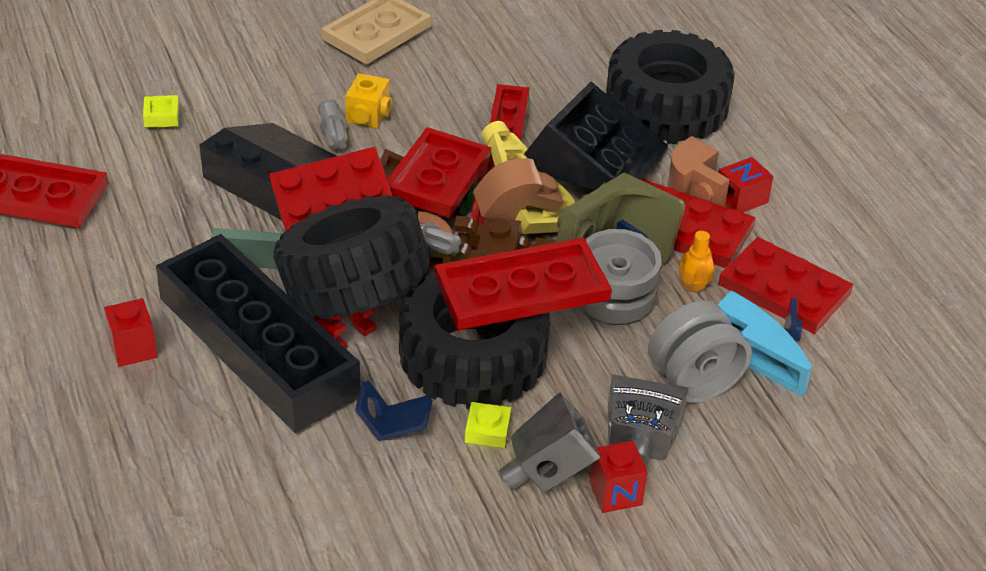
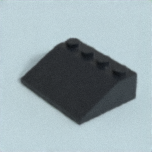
(594, 142)
(246, 155)

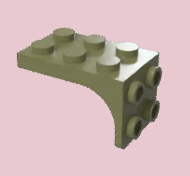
(630, 200)

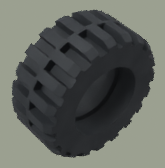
(672, 83)
(352, 256)
(464, 368)

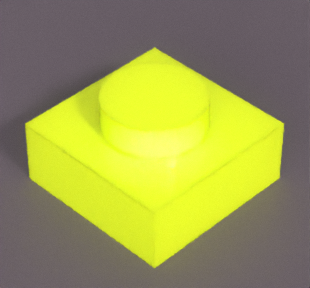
(161, 111)
(488, 425)

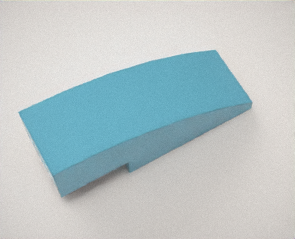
(773, 349)

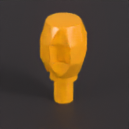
(697, 265)

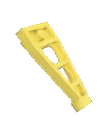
(506, 147)

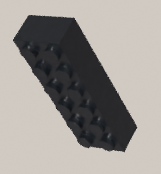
(259, 332)

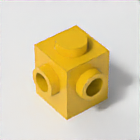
(368, 100)

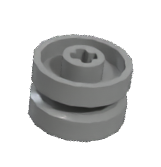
(632, 269)
(700, 350)

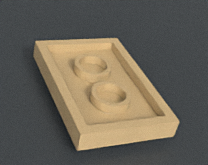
(375, 28)

